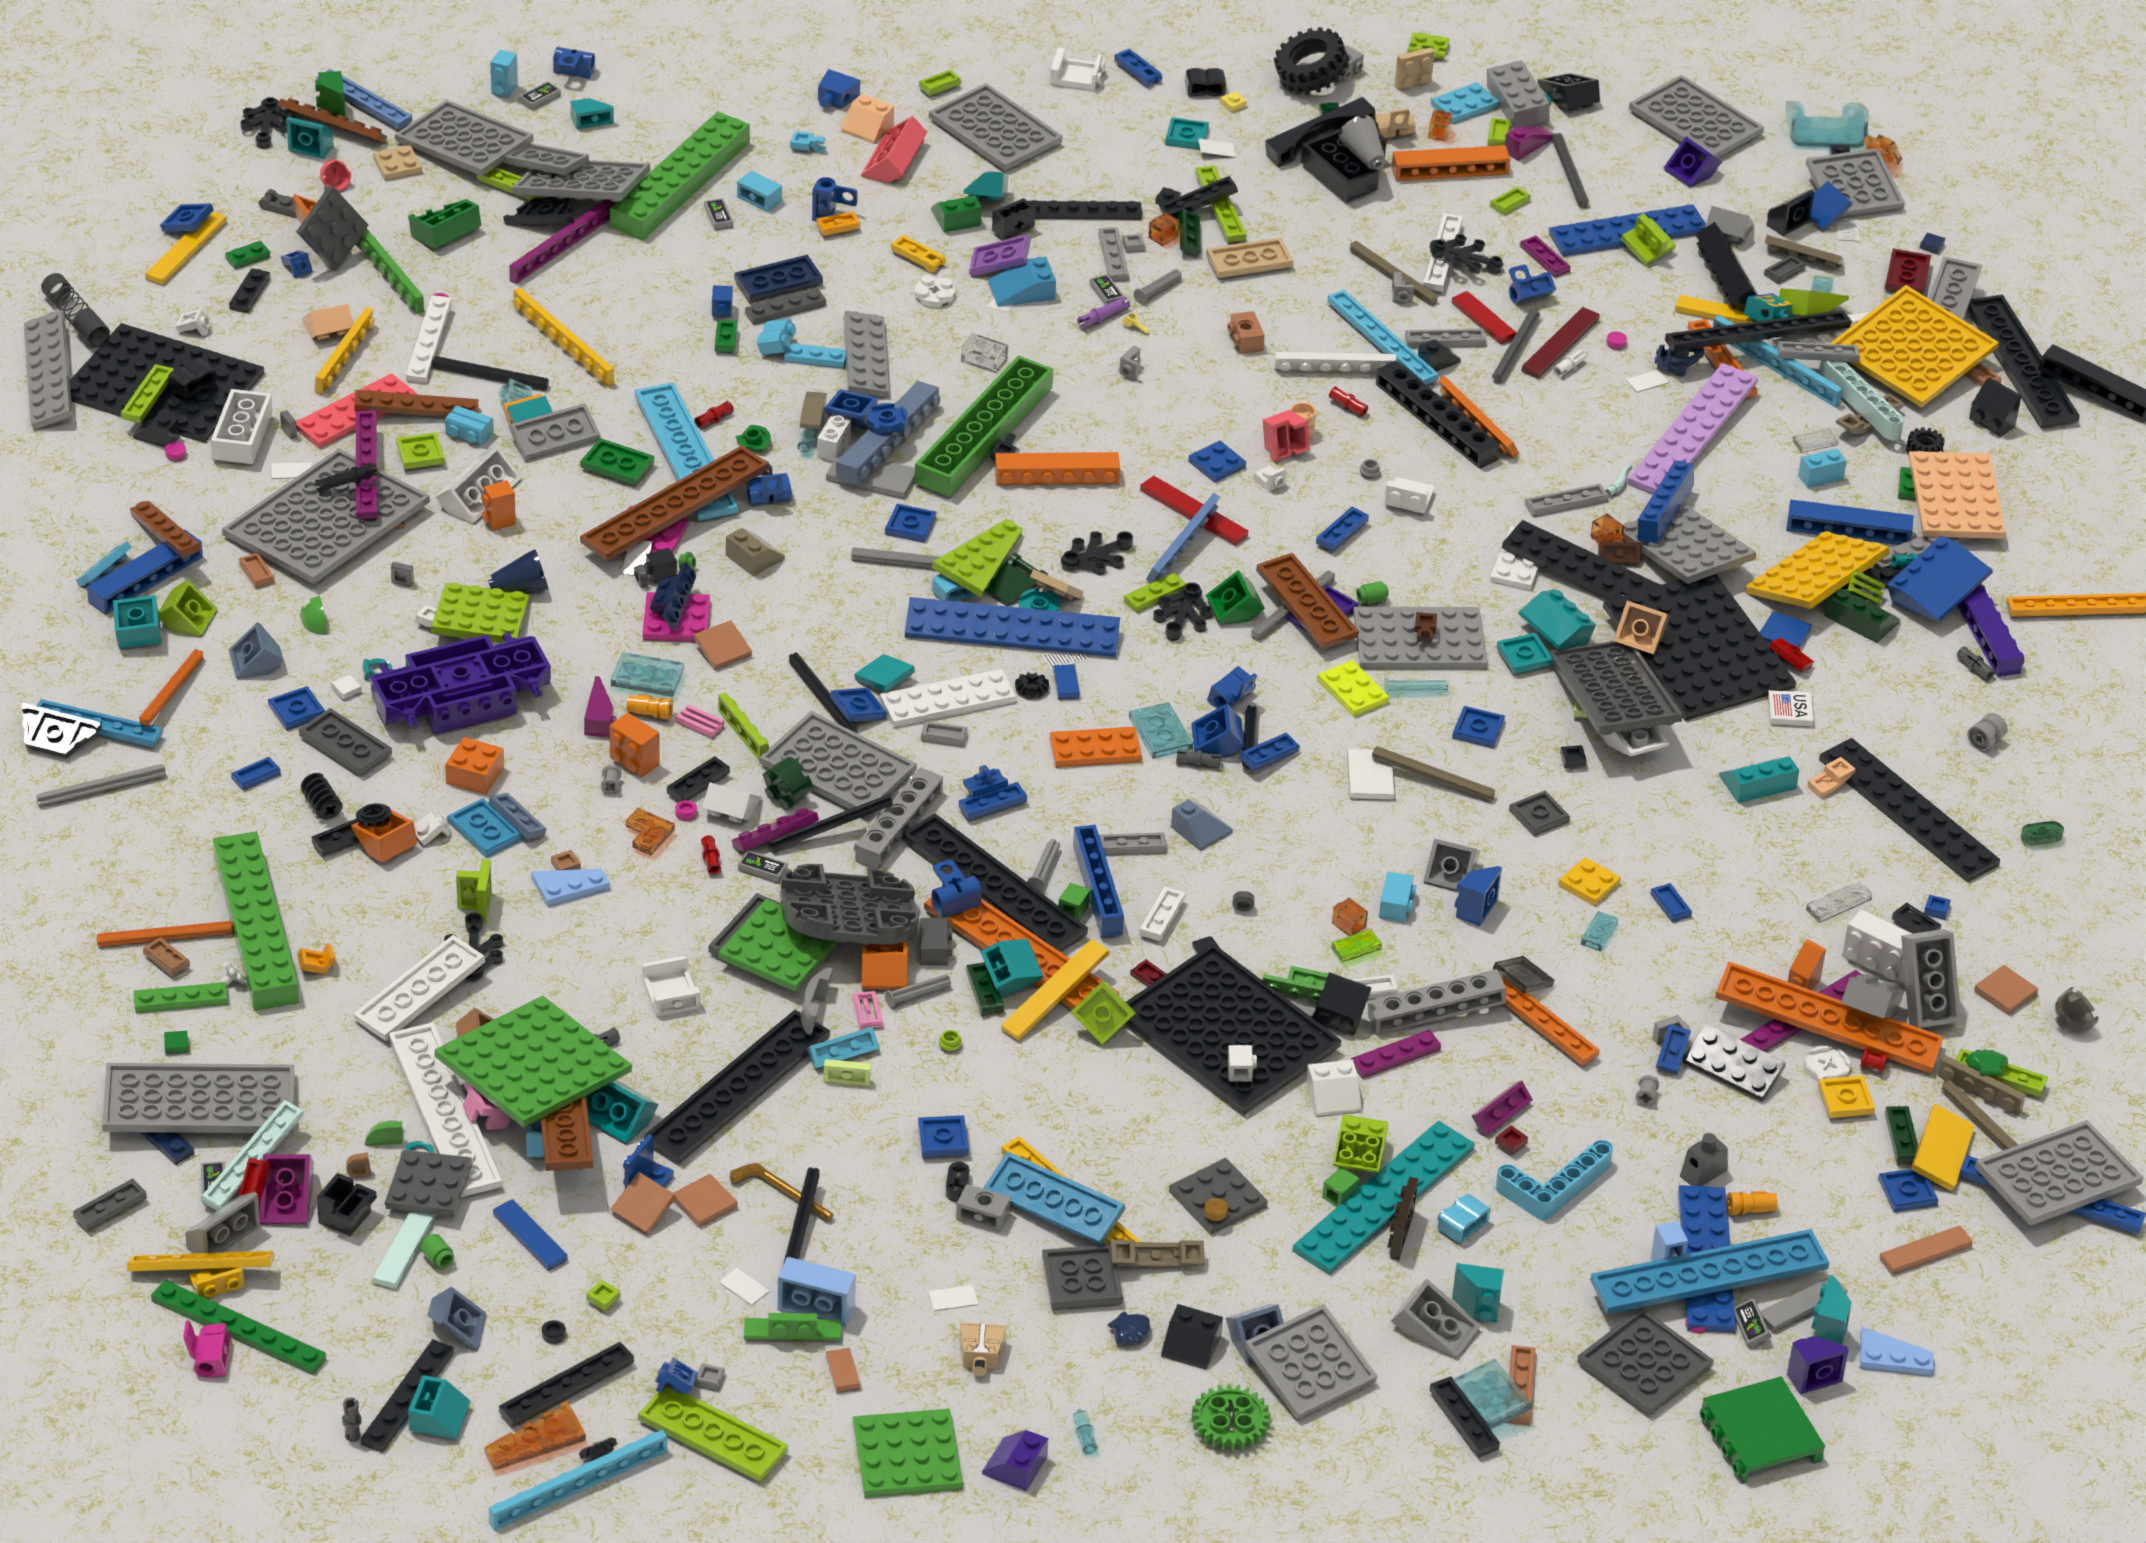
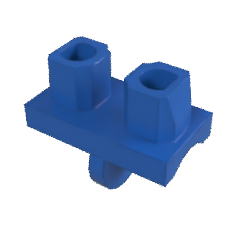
(984, 781)

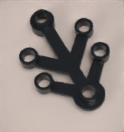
(269, 107)
(1465, 254)
(1073, 559)
(1190, 593)
(474, 924)

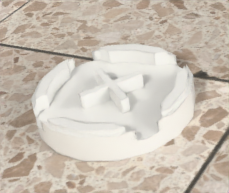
(1826, 1063)

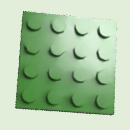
(774, 949)
(907, 1453)

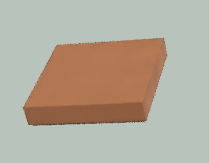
(722, 644)
(2006, 989)
(704, 1200)
(643, 1203)

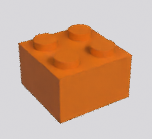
(634, 744)
(474, 765)

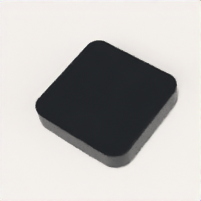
(1200, 944)

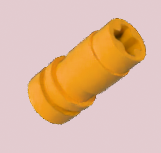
(648, 706)
(1754, 1202)

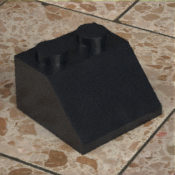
(1791, 213)
(1995, 407)
(1341, 1003)
(1192, 1336)

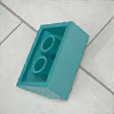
(1558, 619)
(1761, 779)
(620, 1110)

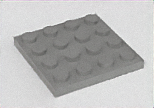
(1860, 178)
(1310, 1361)

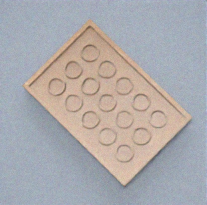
(1956, 495)

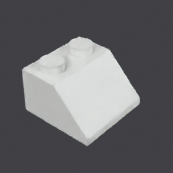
(731, 802)
(1333, 1088)

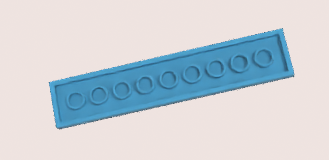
(1709, 1271)

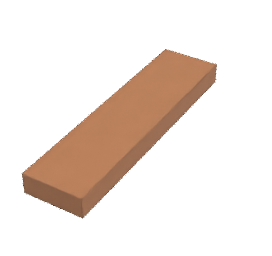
(1926, 1249)
(1522, 1373)

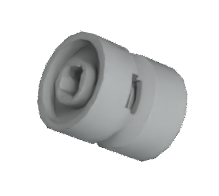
(1987, 732)

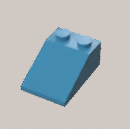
(1024, 283)

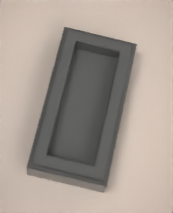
(1784, 269)

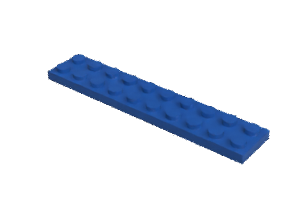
(1012, 627)

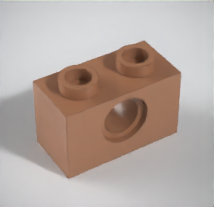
(1246, 332)

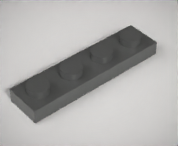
(785, 306)

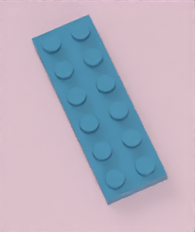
(1055, 1198)

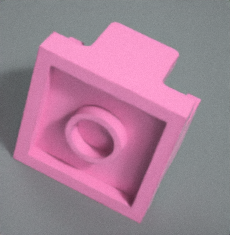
(477, 1103)

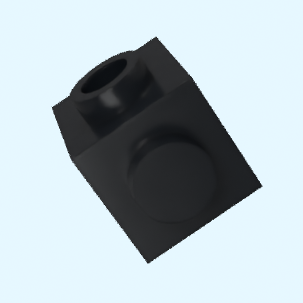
(661, 564)

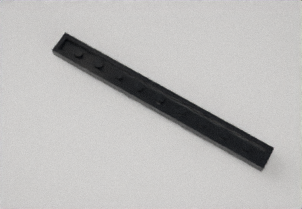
(1758, 330)

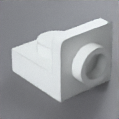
(193, 320)
(1270, 478)

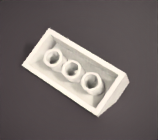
(465, 492)

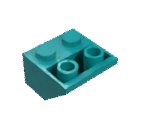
(989, 184)
(1012, 965)
(1832, 1312)
(437, 1408)

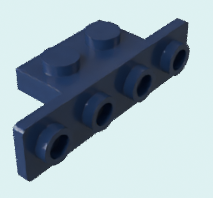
(673, 595)

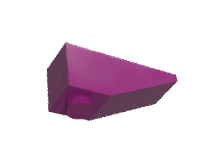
(1526, 140)
(599, 711)

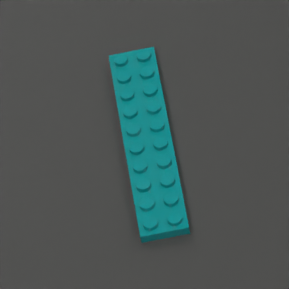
(1375, 1201)

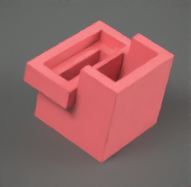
(1285, 434)

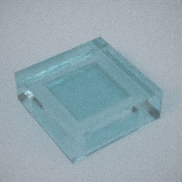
(1822, 283)

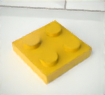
(1589, 881)
(1846, 1096)

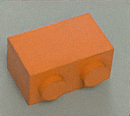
(499, 505)

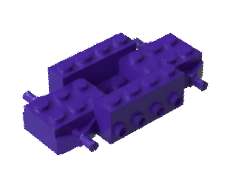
(461, 682)

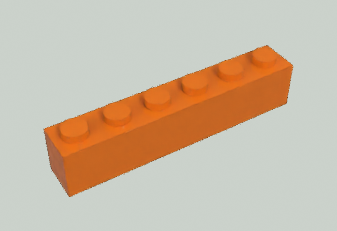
(1450, 163)
(1057, 468)

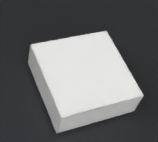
(346, 687)

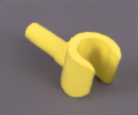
(1131, 320)

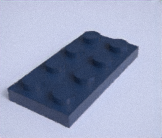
(778, 277)

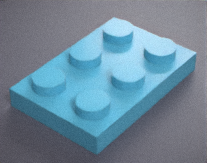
(1465, 102)

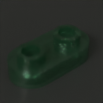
(2042, 832)

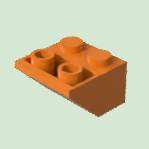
(884, 966)

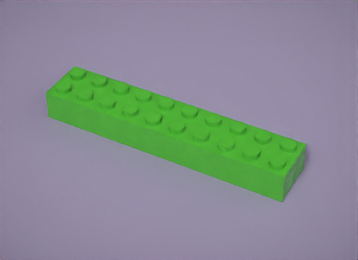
(680, 175)
(982, 424)
(255, 921)

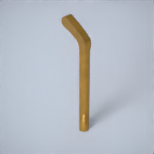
(758, 1170)

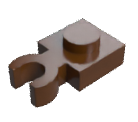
(1425, 625)

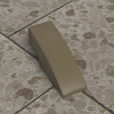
(813, 410)

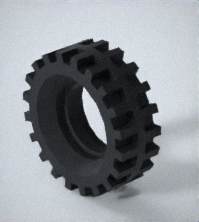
(1315, 75)

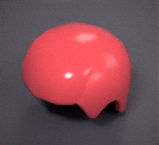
(335, 174)

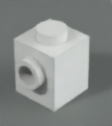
(1241, 1062)

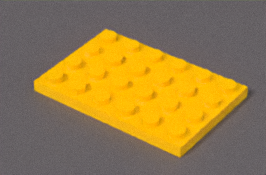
(1817, 569)

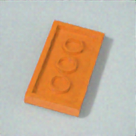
(1095, 746)

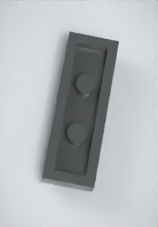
(110, 1204)

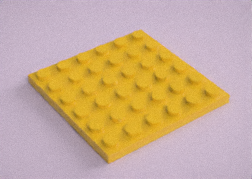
(1916, 345)

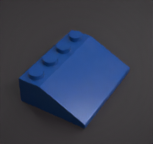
(1938, 579)

